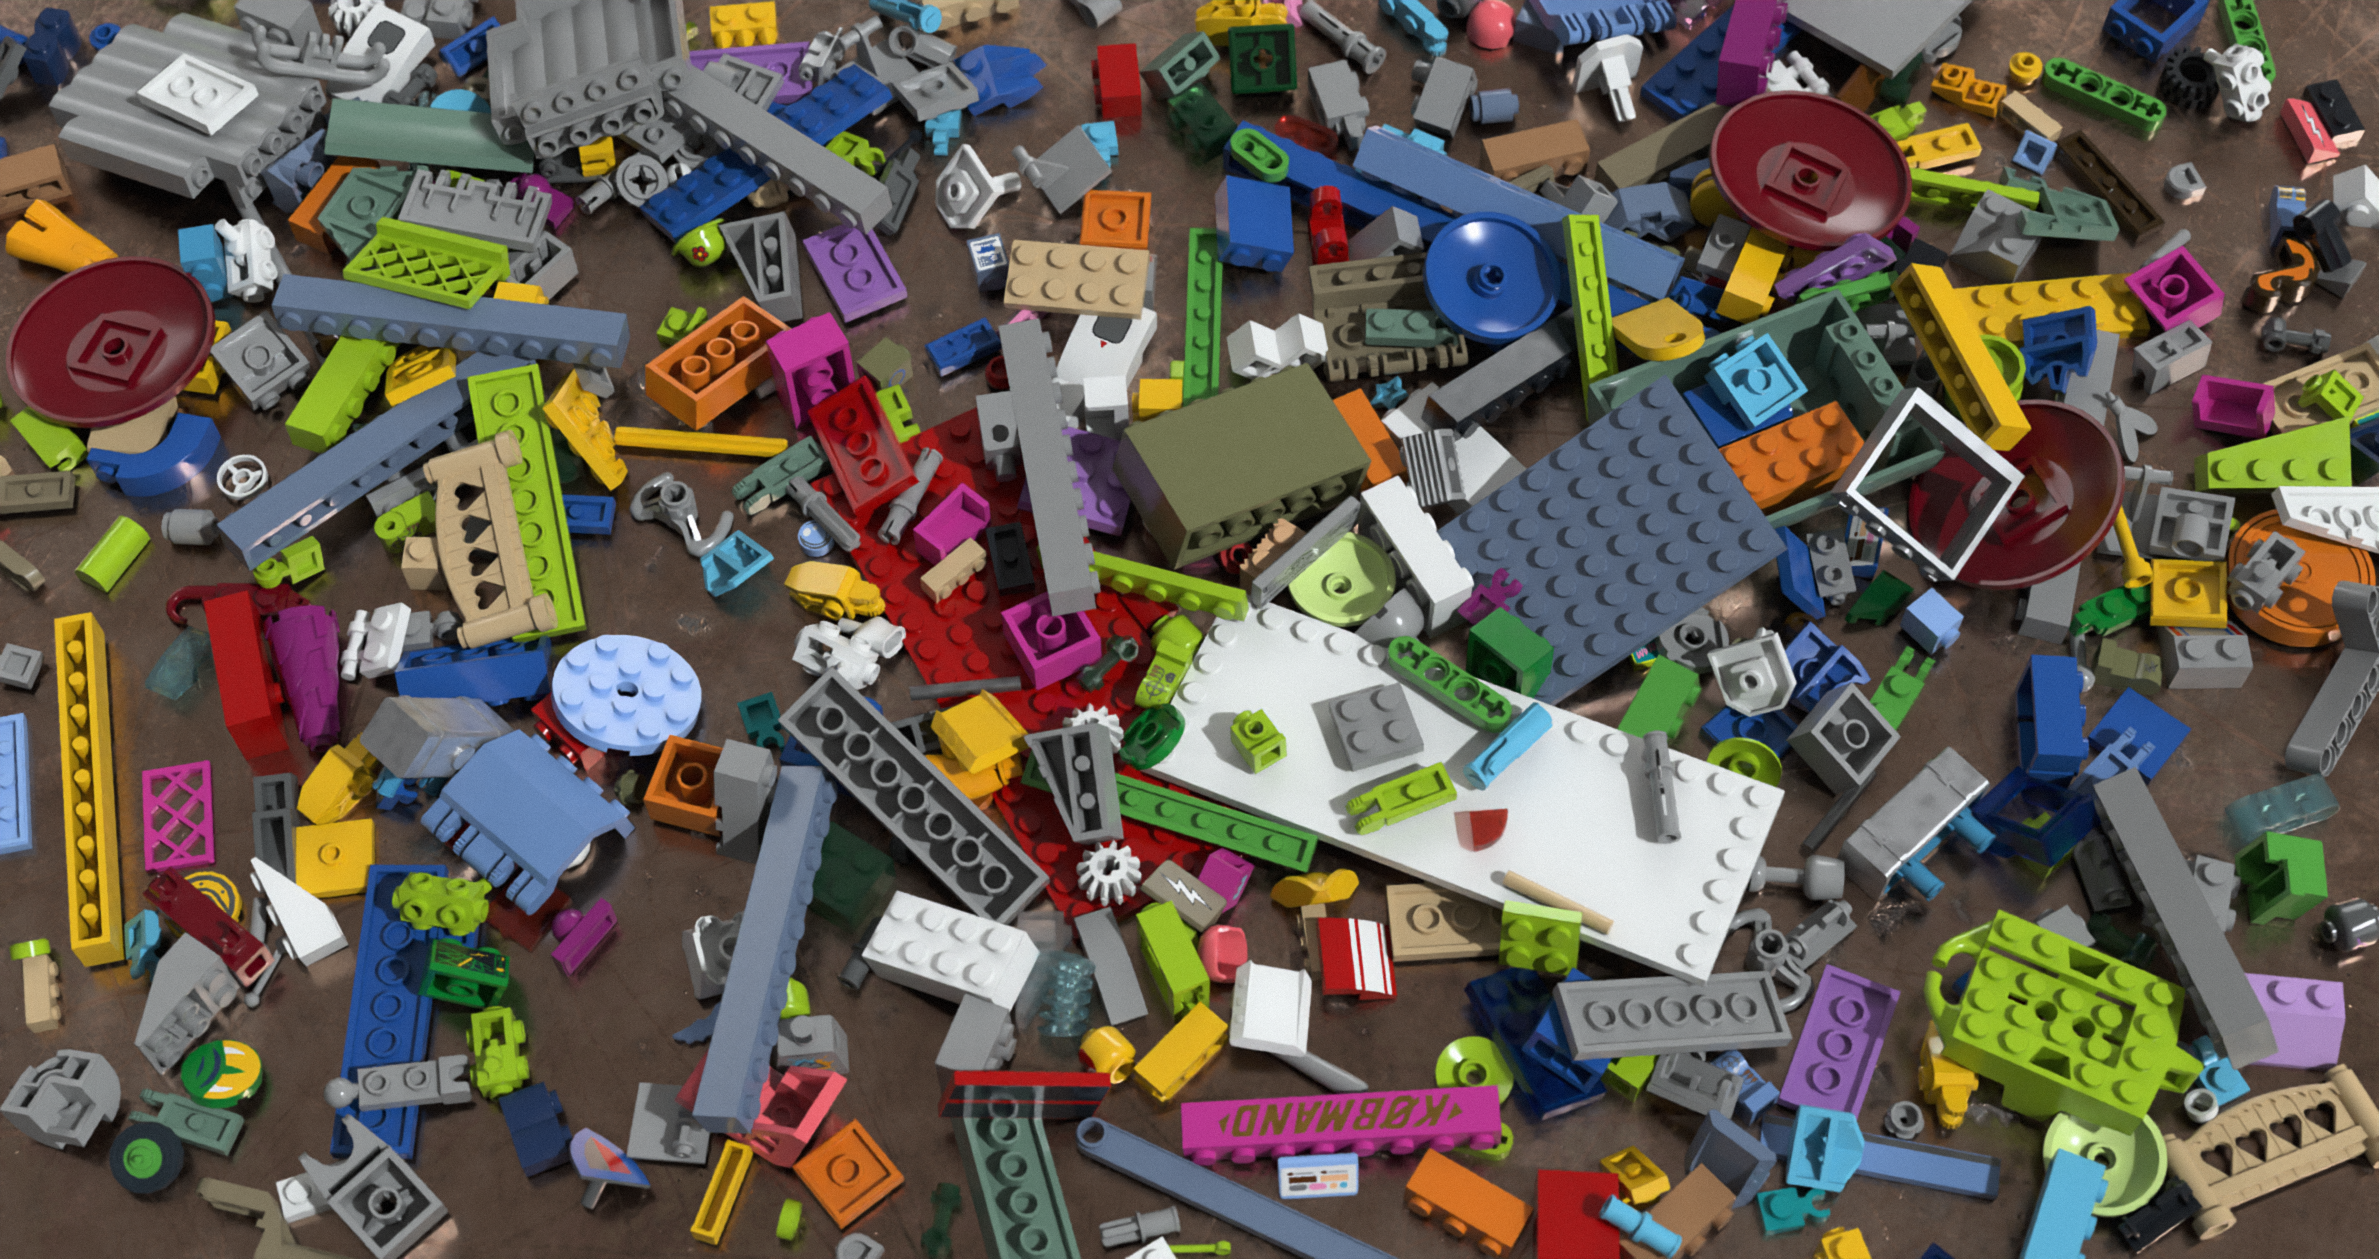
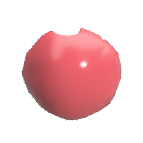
(1491, 24)
(1222, 951)

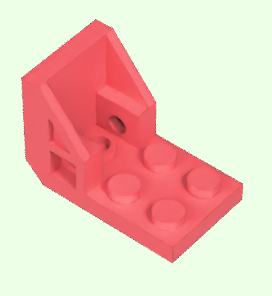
(788, 1111)

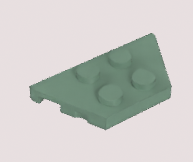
(362, 202)

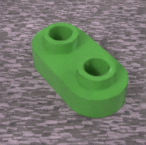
(1262, 156)

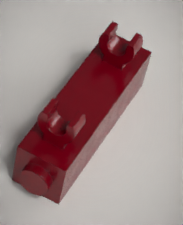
(206, 922)

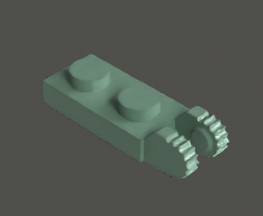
(1407, 328)
(773, 476)
(192, 1123)

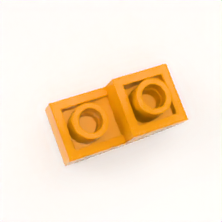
(1961, 88)

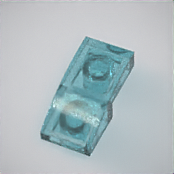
(179, 663)

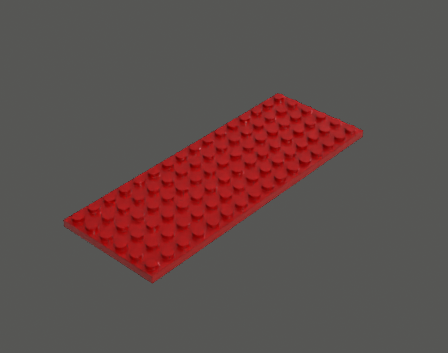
(966, 642)

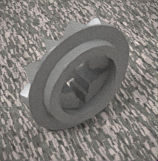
(686, 152)
(649, 169)

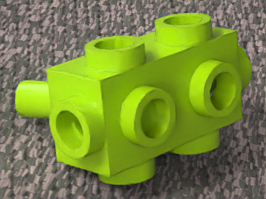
(442, 902)
(497, 1066)

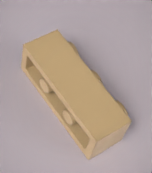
(2026, 116)
(953, 570)
(1307, 922)
(41, 993)

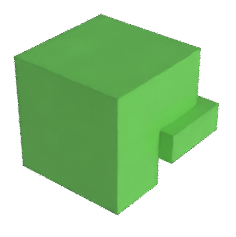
(2283, 876)

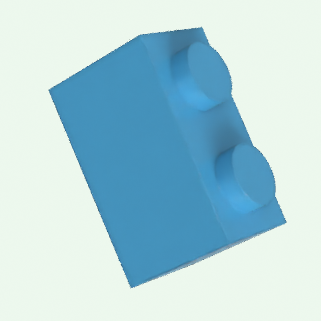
(205, 259)

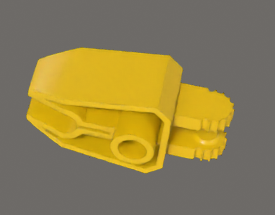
(1220, 15)
(833, 591)
(338, 783)
(1944, 1080)

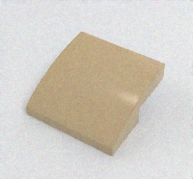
(137, 434)

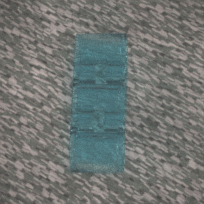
(2282, 808)

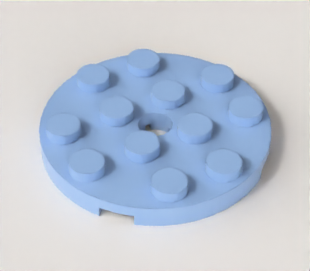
(594, 712)

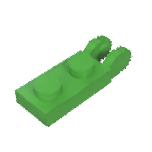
(1899, 689)

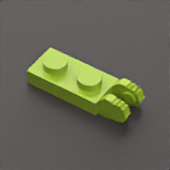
(1403, 798)

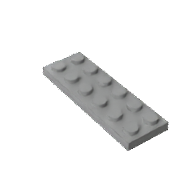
(1671, 1015)

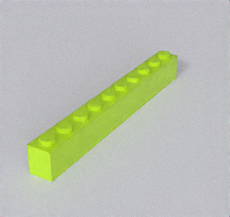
(344, 383)

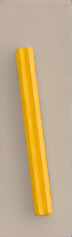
(699, 441)

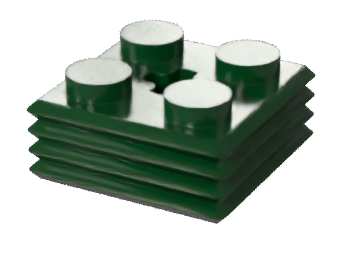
(1278, 42)

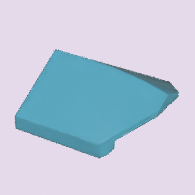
(732, 563)
(1823, 1148)

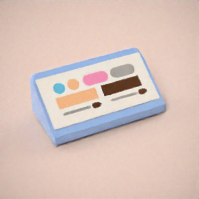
(1318, 1176)

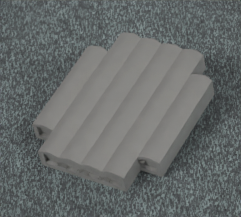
(584, 69)
(119, 134)

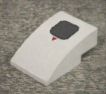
(405, 46)
(1106, 347)

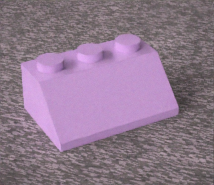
(2304, 1019)

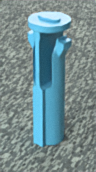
(923, 16)
(1508, 746)

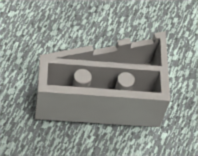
(769, 262)
(1082, 778)
(745, 790)

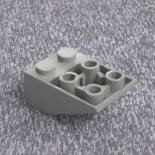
(548, 267)
(182, 1000)

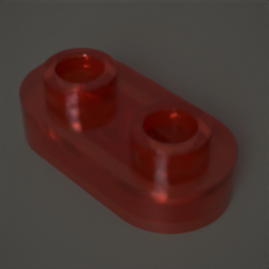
(1308, 134)

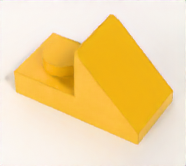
(1639, 1177)

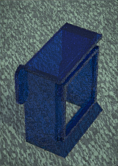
(2072, 820)

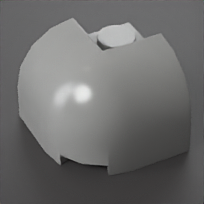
(64, 1098)

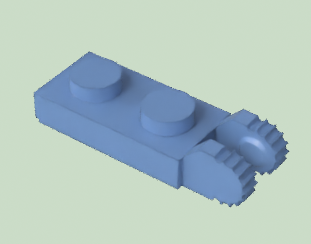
(2111, 763)

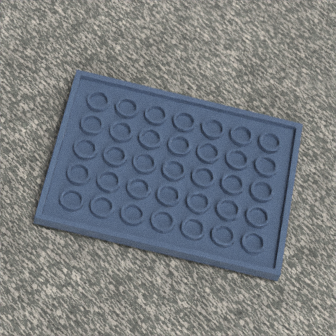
(1616, 535)

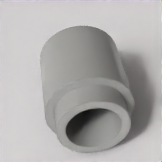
(190, 526)

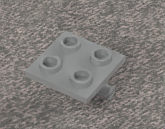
(876, 60)
(1065, 169)
(1890, 332)
(2139, 511)

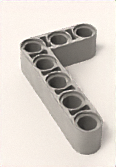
(2348, 687)

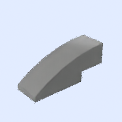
(1114, 972)

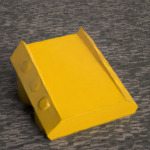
(979, 733)

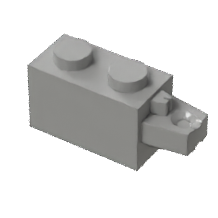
(1338, 101)

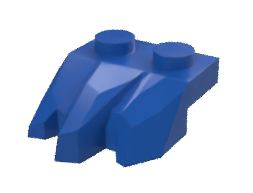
(1000, 75)
(2059, 346)
(1819, 666)

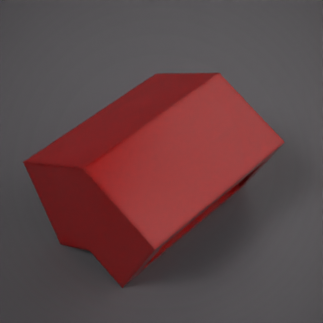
(1147, 610)

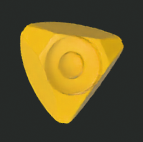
(1315, 888)

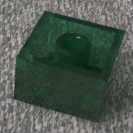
(849, 879)

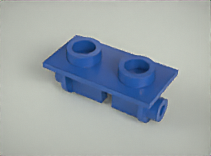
(1698, 298)

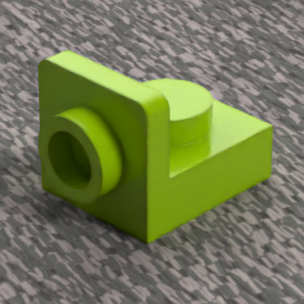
(680, 324)
(2332, 394)

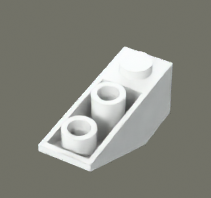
(307, 920)

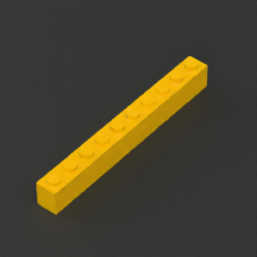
(88, 791)

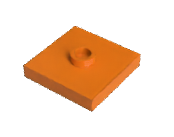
(1116, 219)
(848, 1173)

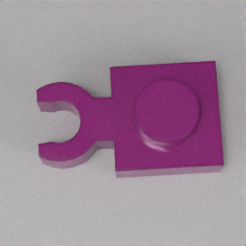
(1485, 601)

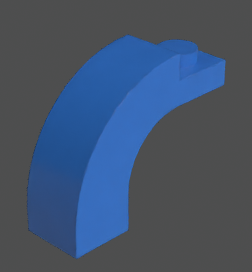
(165, 466)

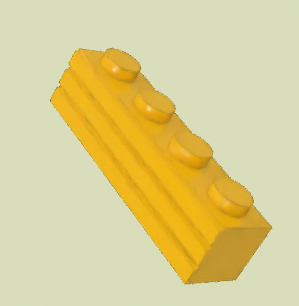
(721, 1192)

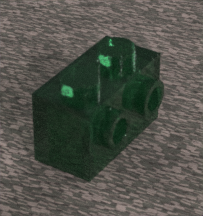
(1200, 121)

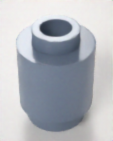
(1493, 106)

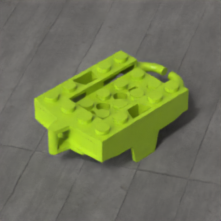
(2047, 1062)

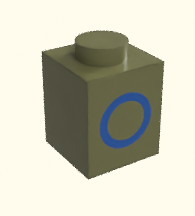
(886, 365)

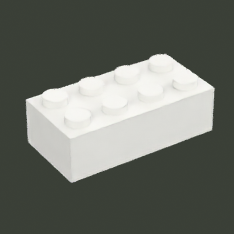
(1418, 554)
(950, 952)

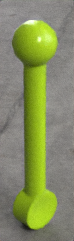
(1219, 1248)

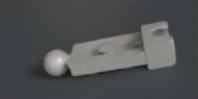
(403, 1085)

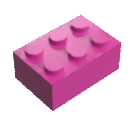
(809, 365)

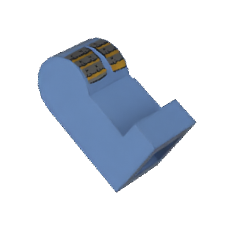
(2284, 206)

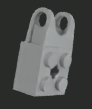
(365, 1182)

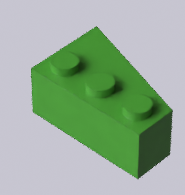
(1662, 700)

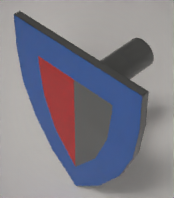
(602, 1163)

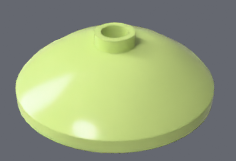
(1354, 567)
(2135, 1161)

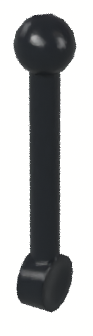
(914, 138)

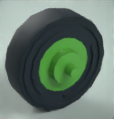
(146, 1157)

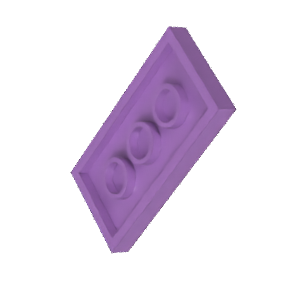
(776, 57)
(1839, 1043)

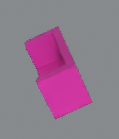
(2233, 406)
(951, 524)

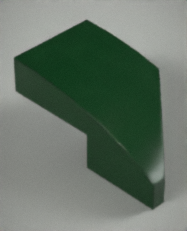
(1880, 599)

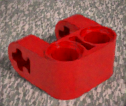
(1326, 227)

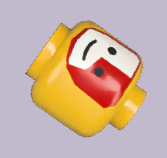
(1108, 1052)

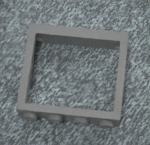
(1966, 444)

